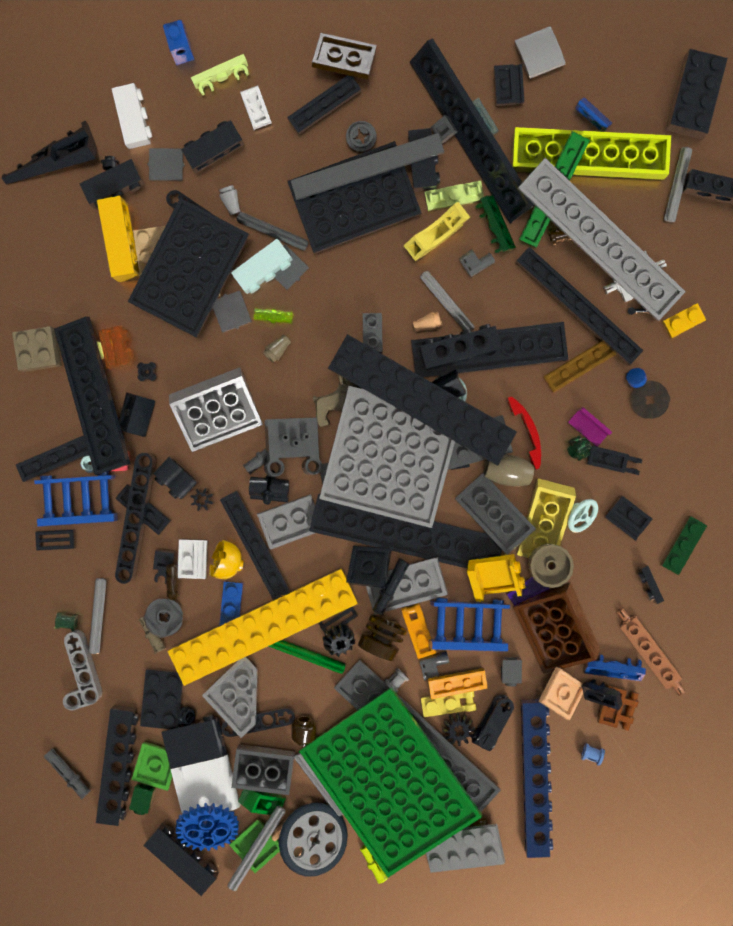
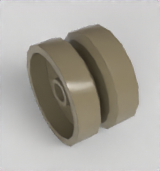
(561, 560)

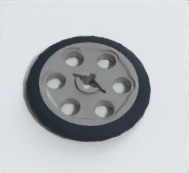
(327, 860)

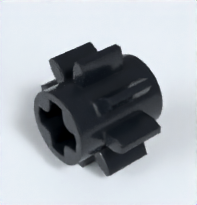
(196, 497)

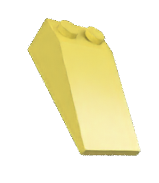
(549, 514)

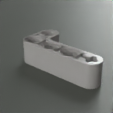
(78, 668)

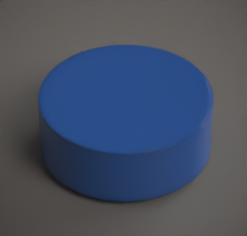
(636, 377)

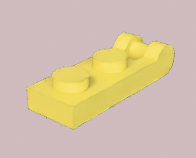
(447, 704)

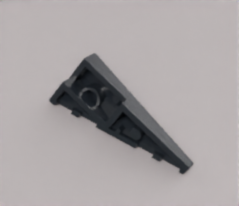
(68, 151)

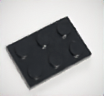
(161, 699)

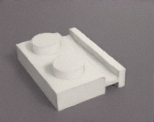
(192, 559)

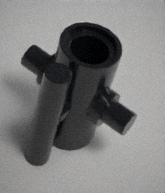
(269, 489)

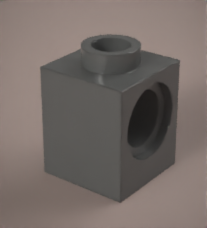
(511, 671)

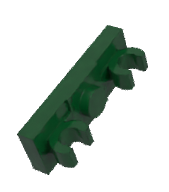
(496, 224)

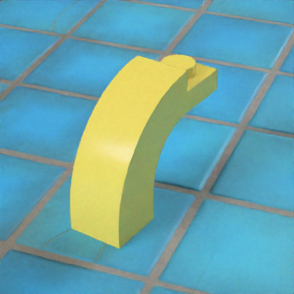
(437, 232)

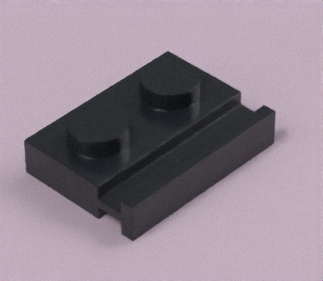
(508, 84)
(628, 518)

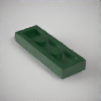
(684, 545)

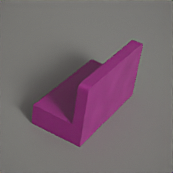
(589, 426)

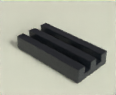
(72, 539)
(345, 621)

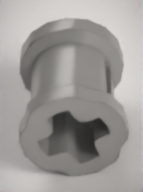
(396, 680)

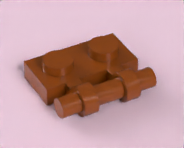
(611, 716)

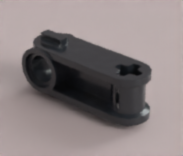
(493, 722)

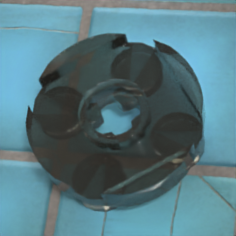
(654, 410)

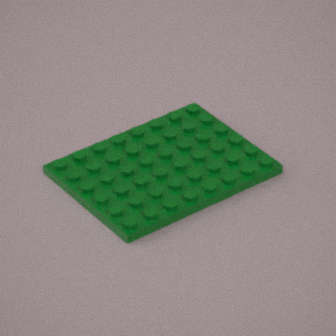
(390, 782)

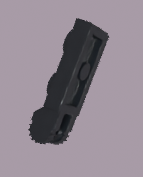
(612, 460)

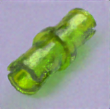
(273, 315)

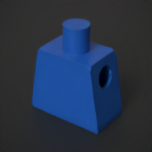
(178, 40)

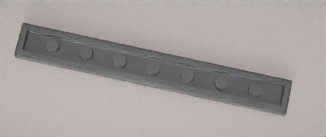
(367, 166)

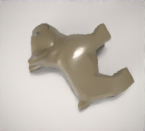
(331, 401)

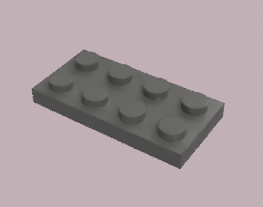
(495, 514)

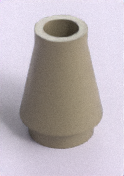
(276, 349)

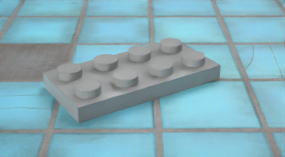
(420, 583)
(468, 849)

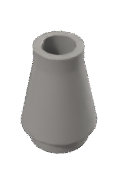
(230, 199)

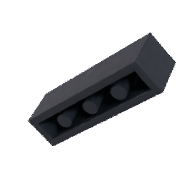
(181, 859)

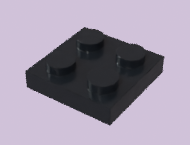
(368, 566)

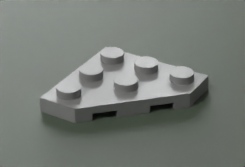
(236, 696)

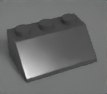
(263, 769)

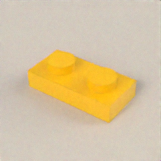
(684, 320)

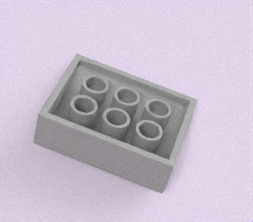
(215, 409)

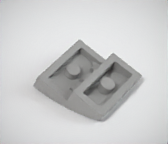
(539, 52)

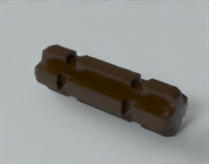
(172, 581)

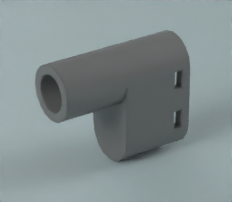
(474, 264)
(431, 663)

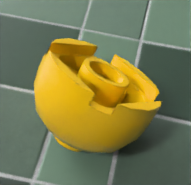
(226, 560)

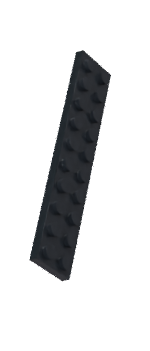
(472, 130)
(422, 400)
(447, 542)

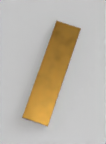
(578, 366)

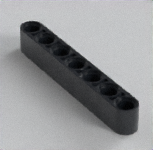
(129, 525)

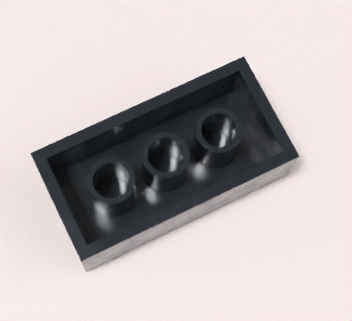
(696, 94)

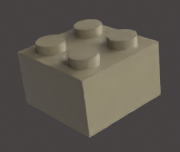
(36, 349)

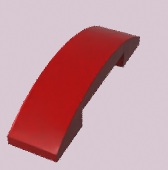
(535, 454)

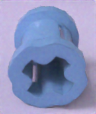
(593, 754)

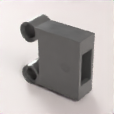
(291, 440)

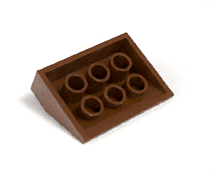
(557, 629)

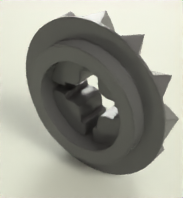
(365, 128)

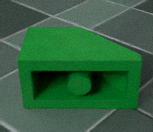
(260, 802)

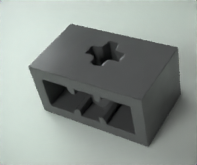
(373, 331)

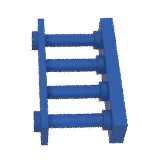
(68, 516)
(477, 642)

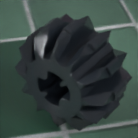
(338, 640)
(450, 729)

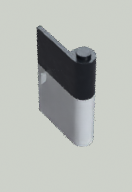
(200, 765)

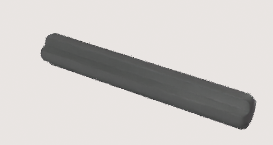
(272, 231)

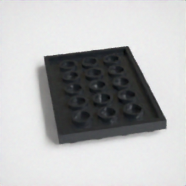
(357, 207)
(188, 267)

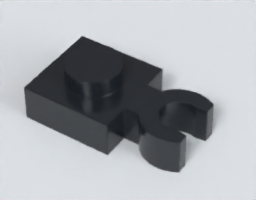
(161, 560)

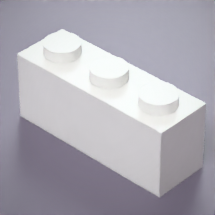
(132, 115)

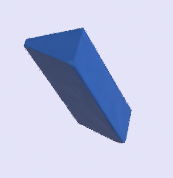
(593, 115)

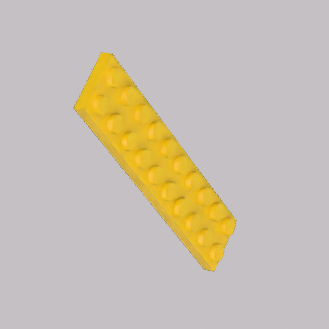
(262, 627)

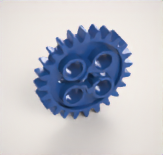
(207, 827)

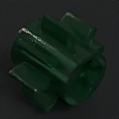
(579, 448)

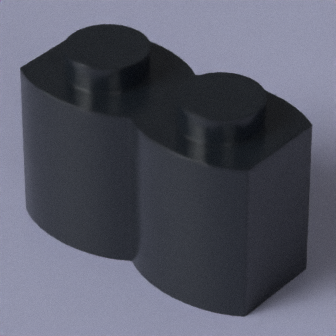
(175, 478)

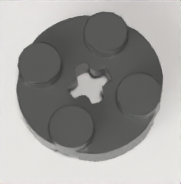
(163, 629)

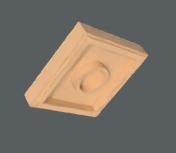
(562, 693)

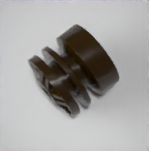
(382, 637)

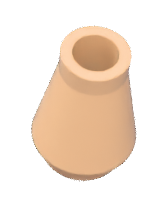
(429, 322)

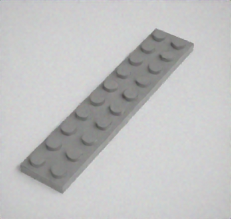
(601, 239)

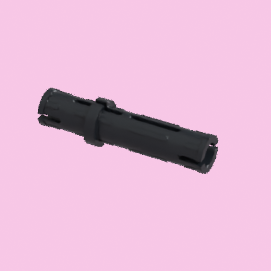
(393, 582)

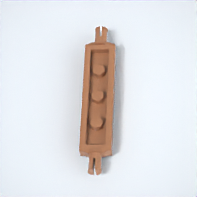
(651, 652)

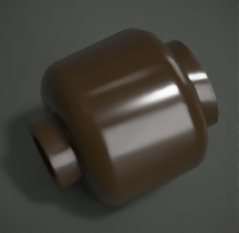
(303, 730)

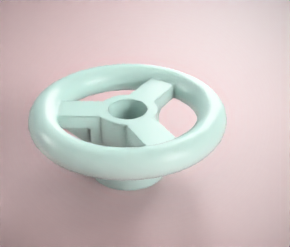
(580, 513)

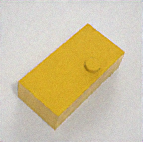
(118, 238)

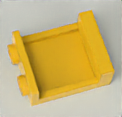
(495, 576)

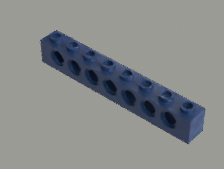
(536, 847)

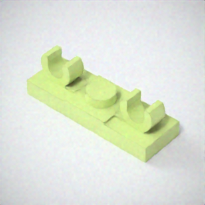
(220, 73)
(450, 195)

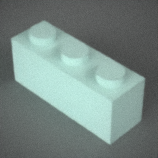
(262, 267)

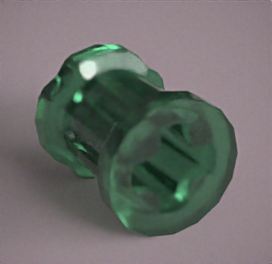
(66, 621)

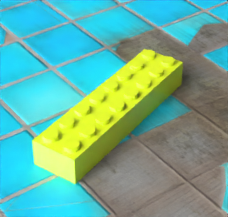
(605, 155)

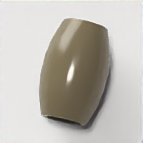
(510, 471)

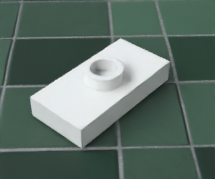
(255, 107)

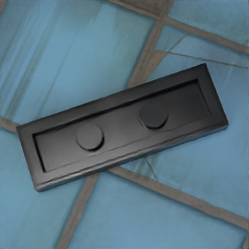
(154, 518)

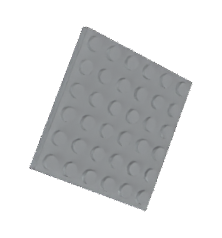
(386, 461)

